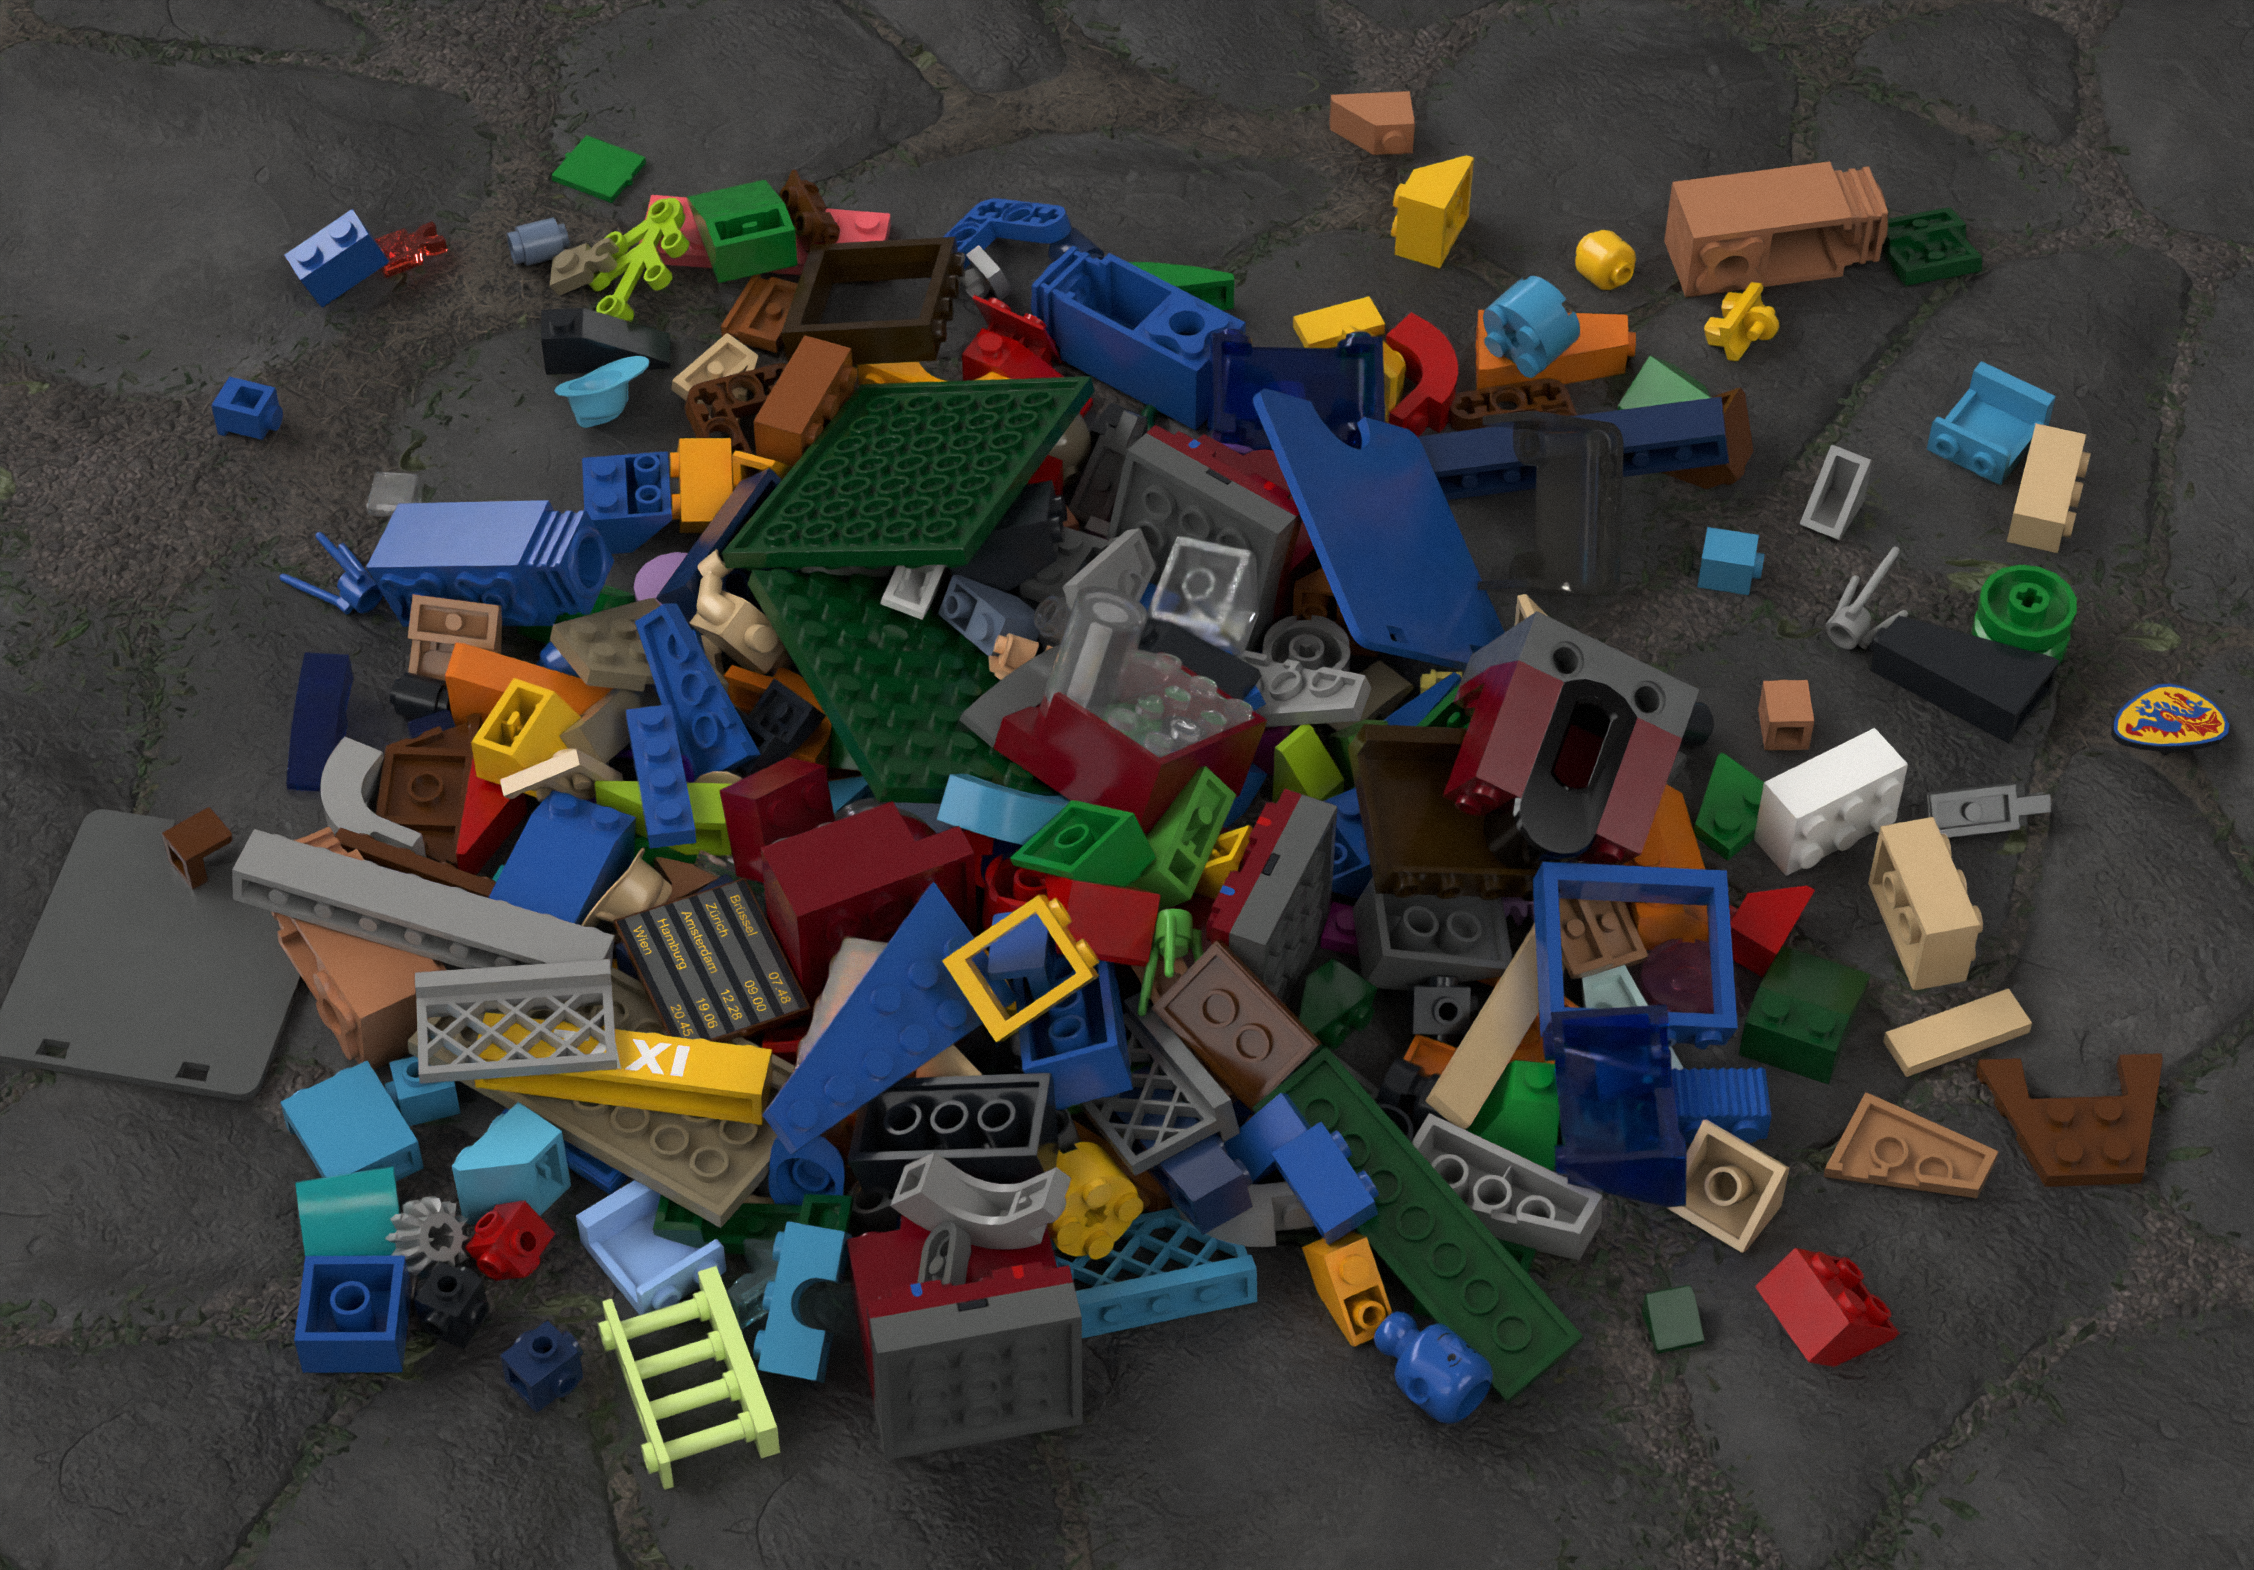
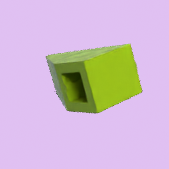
(705, 806)

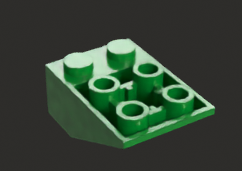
(745, 230)

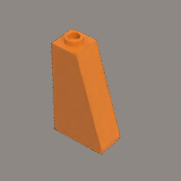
(1596, 354)
(480, 678)

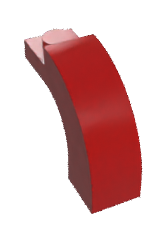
(1431, 367)

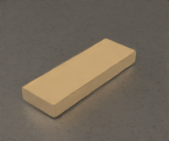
(1957, 1032)

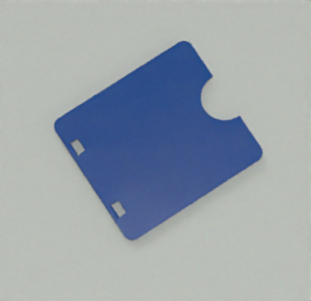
(1382, 535)

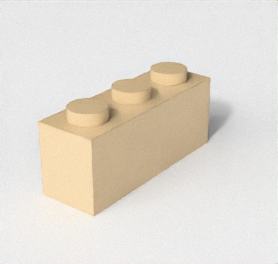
(2049, 488)

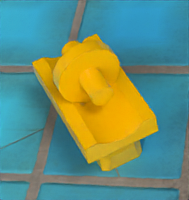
(1743, 322)

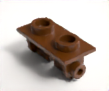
(808, 212)

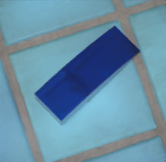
(318, 717)

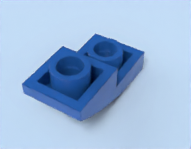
(1264, 1133)

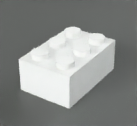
(1830, 802)

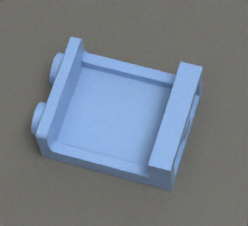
(640, 1264)

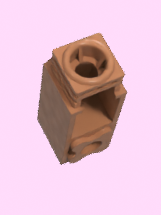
(1773, 226)
(359, 985)

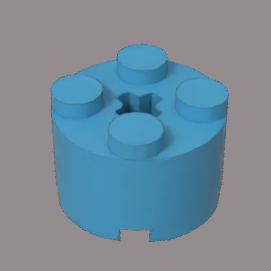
(1530, 325)

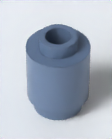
(537, 241)

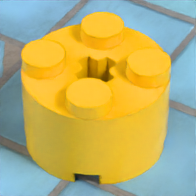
(1098, 1203)

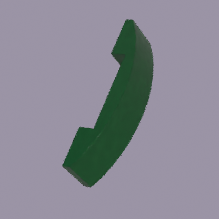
(750, 1221)

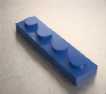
(660, 776)

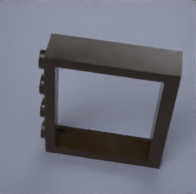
(875, 261)

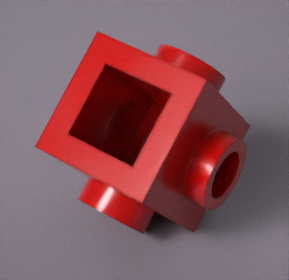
(509, 1241)

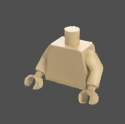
(735, 623)

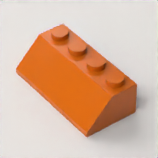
(1669, 845)

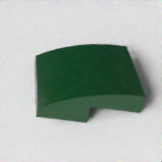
(1930, 247)

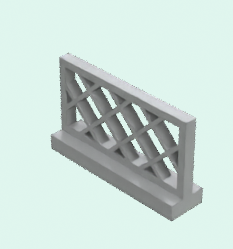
(514, 993)

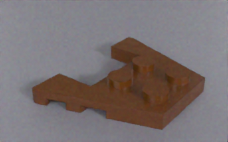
(2080, 1137)

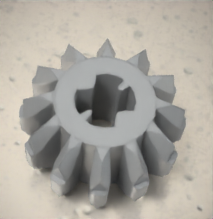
(428, 1235)

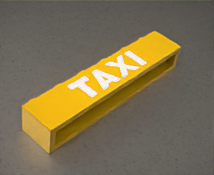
(650, 1074)

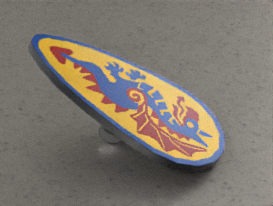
(2169, 720)

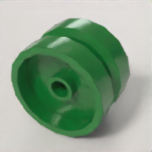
(2027, 610)

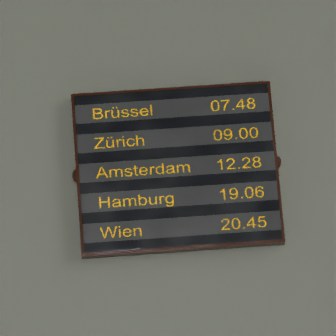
(712, 965)

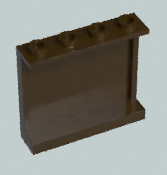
(1413, 832)

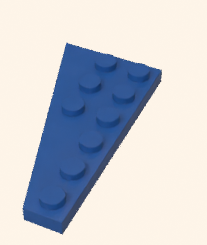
(887, 1026)

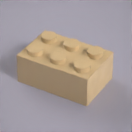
(1924, 903)

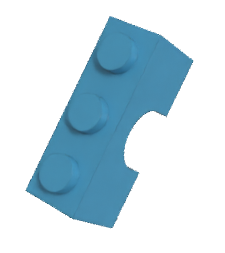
(804, 1258)

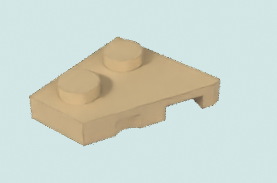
(720, 360)
(566, 772)

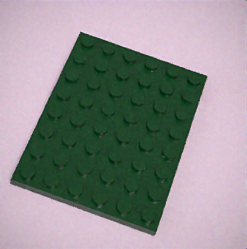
(910, 474)
(888, 682)

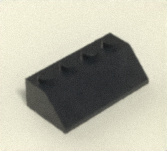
(981, 1124)

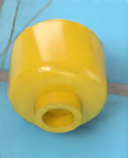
(1605, 259)

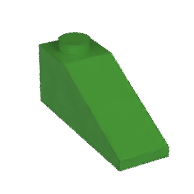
(1186, 838)

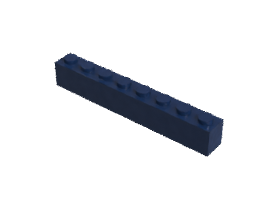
(1653, 438)

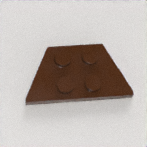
(427, 785)

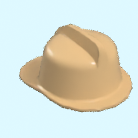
(633, 892)

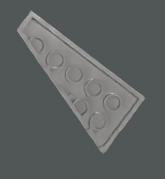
(1307, 695)

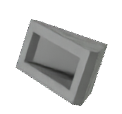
(1837, 492)

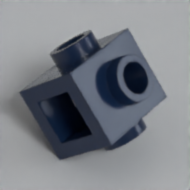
(543, 1365)

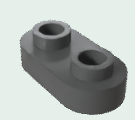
(945, 1255)

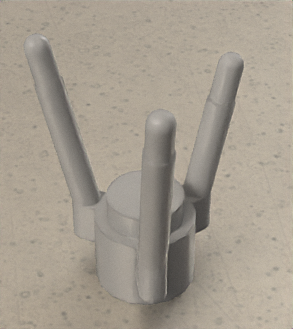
(1852, 623)

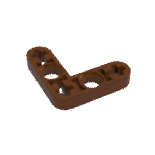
(1535, 391)
(726, 406)

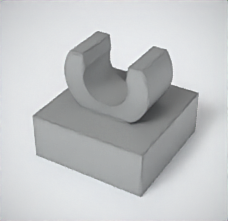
(984, 276)

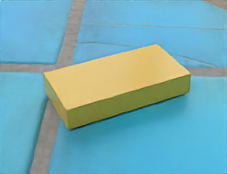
(1324, 326)

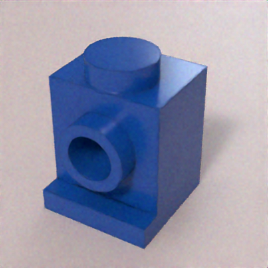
(246, 409)

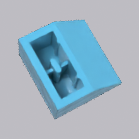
(510, 1163)

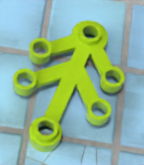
(663, 219)

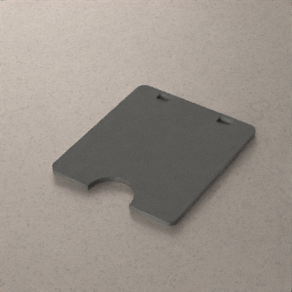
(148, 971)

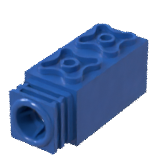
(1131, 331)
(492, 554)

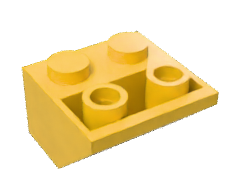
(521, 731)

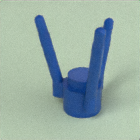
(356, 585)

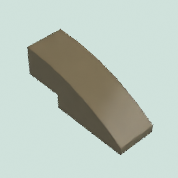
(603, 727)

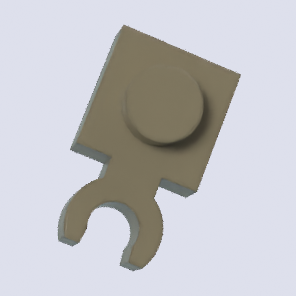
(577, 265)

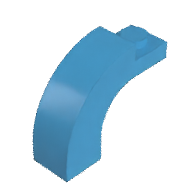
(996, 809)

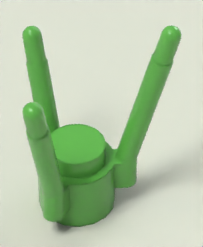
(1172, 939)

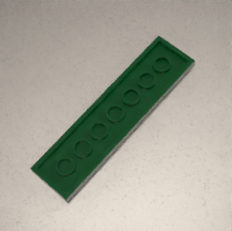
(1434, 1237)

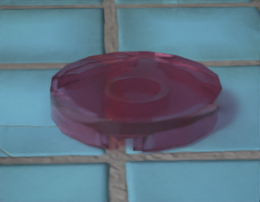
(1679, 976)

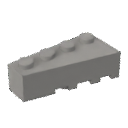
(1511, 1193)

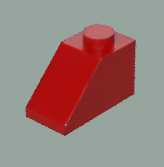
(1764, 924)

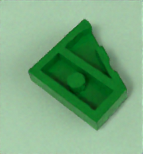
(1729, 808)

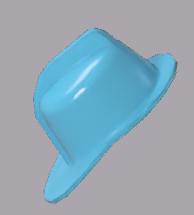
(603, 392)

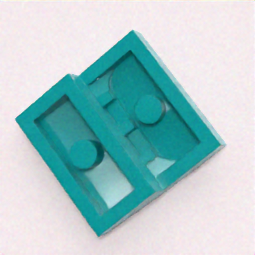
(349, 1213)

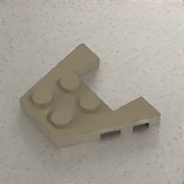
(608, 648)

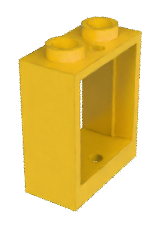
(980, 993)

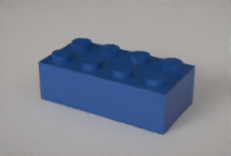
(1079, 1038)

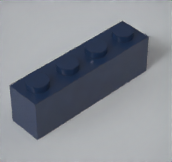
(1201, 1177)

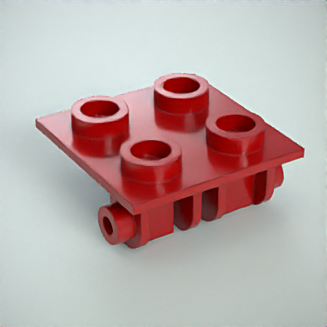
(1026, 329)

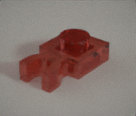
(406, 249)

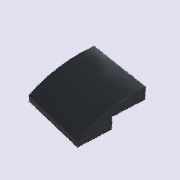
(778, 725)

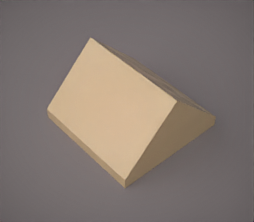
(1731, 1187)

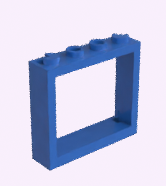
(1643, 885)

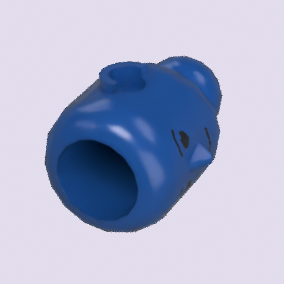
(1435, 1367)

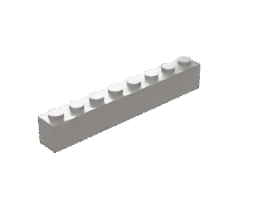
(404, 909)

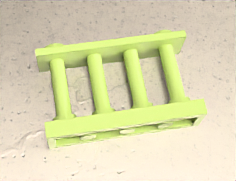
(724, 1343)

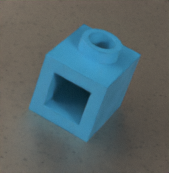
(1730, 561)
(420, 1101)

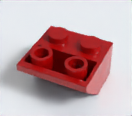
(1826, 1307)

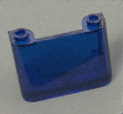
(1339, 382)
(1617, 1103)

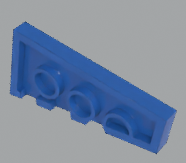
(703, 714)

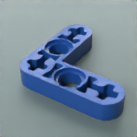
(1009, 220)

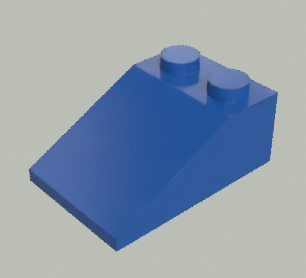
(567, 857)

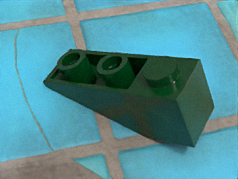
(1334, 1005)

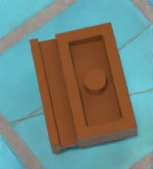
(760, 313)

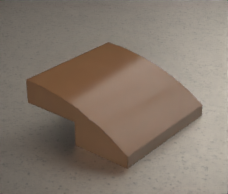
(441, 623)
(1598, 937)

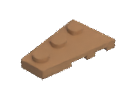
(1908, 1152)

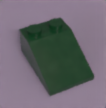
(1803, 1014)

